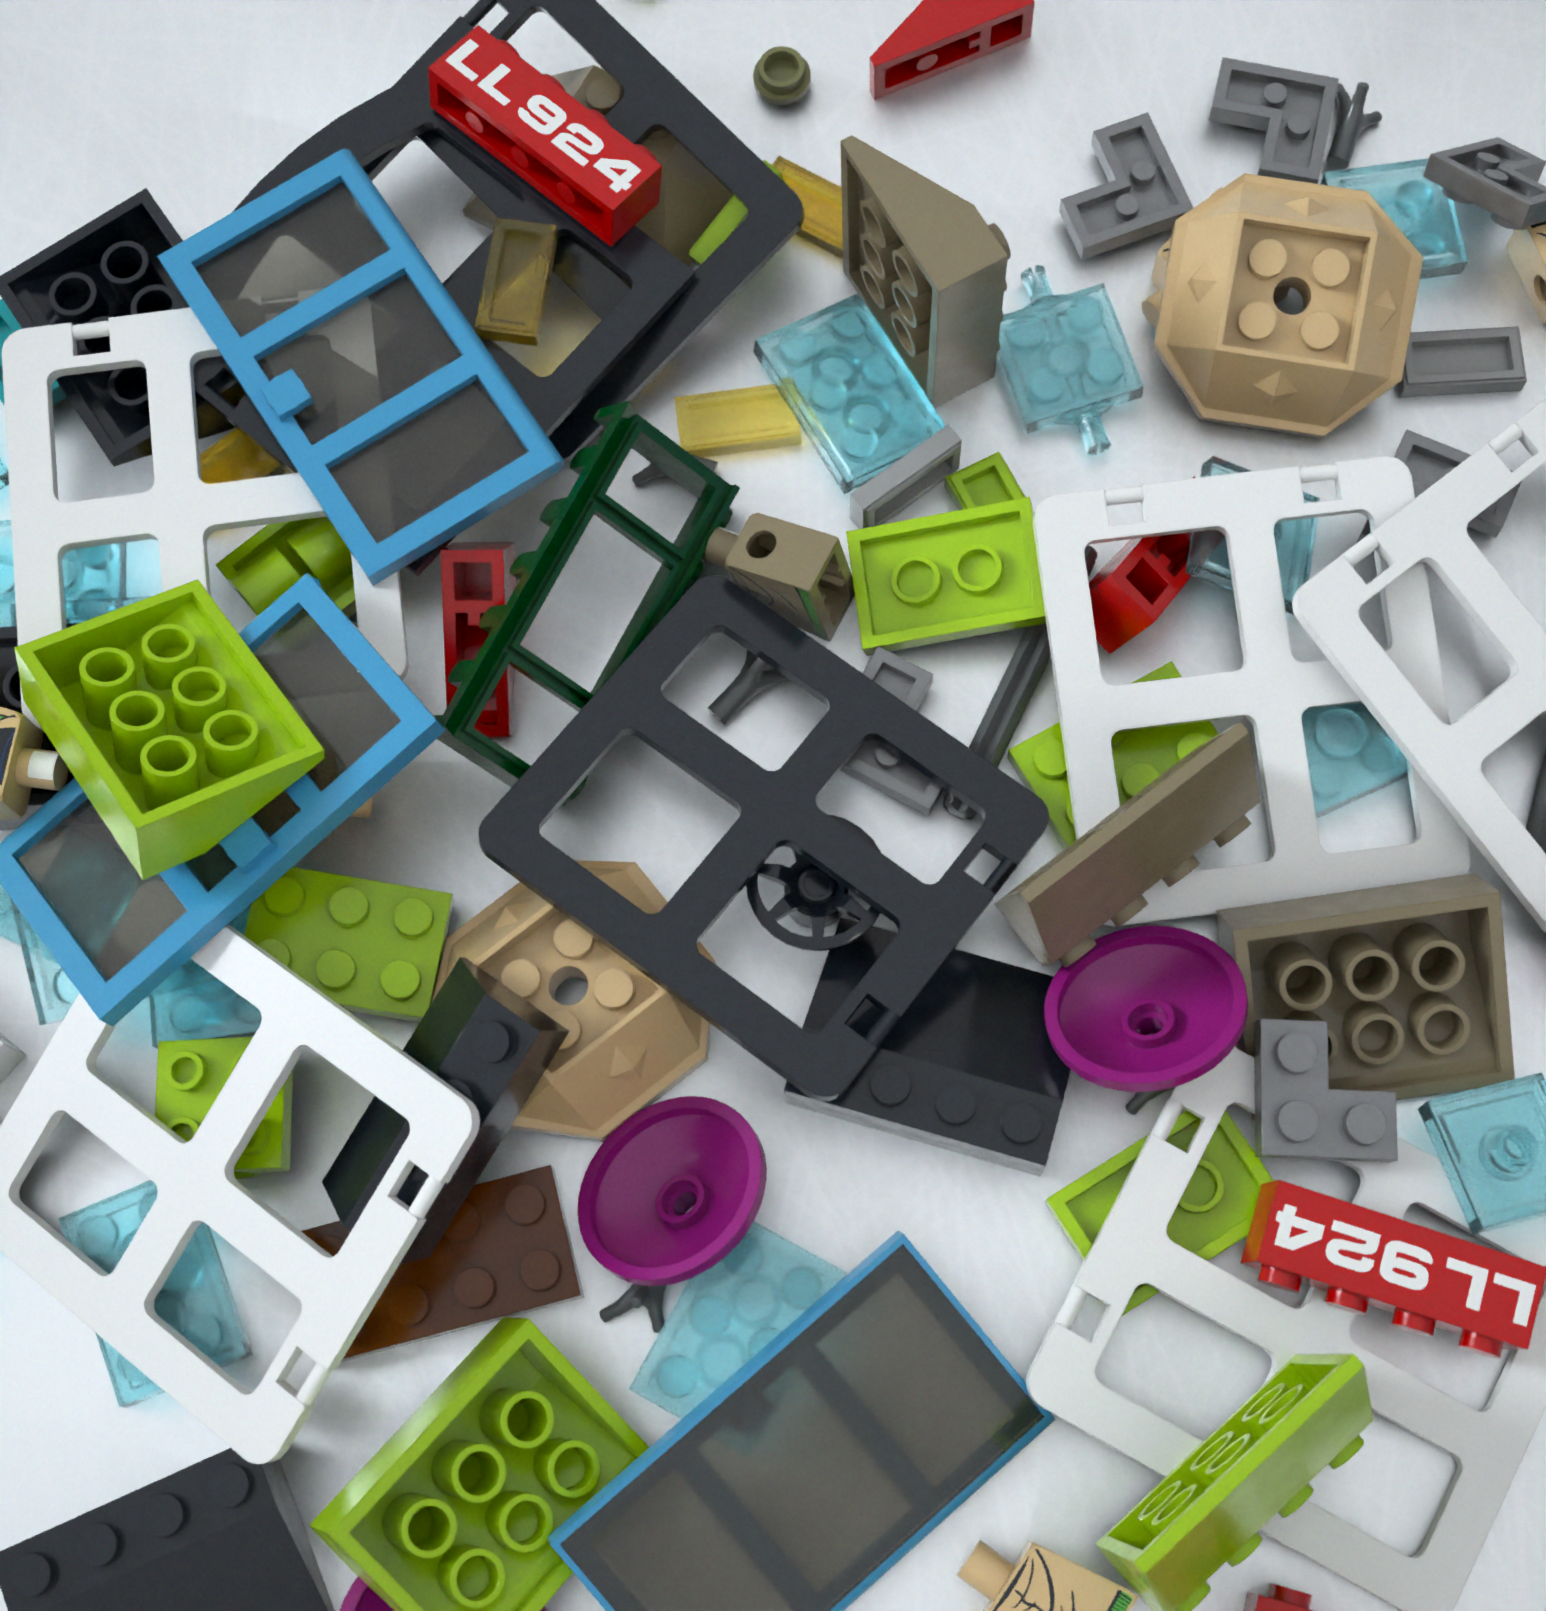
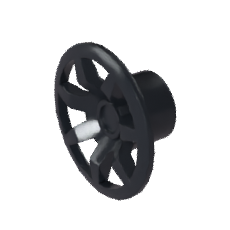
(811, 901)

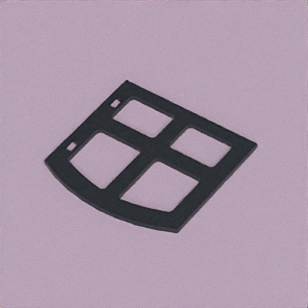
(398, 117)

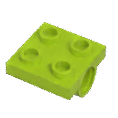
(282, 555)
(190, 1081)

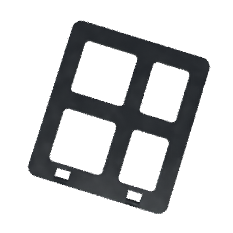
(650, 103)
(774, 812)

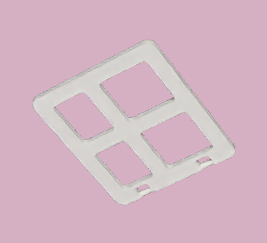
(177, 508)
(1268, 688)
(1447, 755)
(200, 1186)
(1137, 1251)

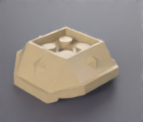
(1274, 369)
(626, 1033)

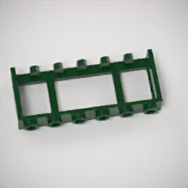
(541, 568)

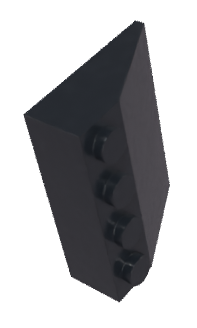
(102, 274)
(959, 1067)
(188, 1542)

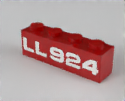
(545, 135)
(1394, 1267)

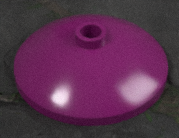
(1144, 985)
(654, 1172)

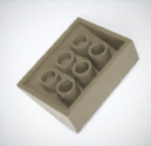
(923, 270)
(1135, 848)
(1396, 971)

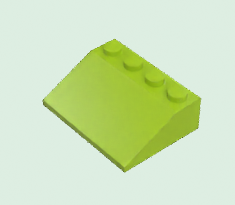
(166, 723)
(1240, 1479)
(479, 1480)

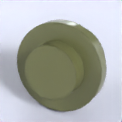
(781, 76)

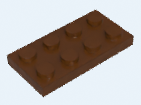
(495, 1261)

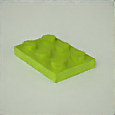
(946, 576)
(1137, 757)
(356, 939)
(1210, 1214)

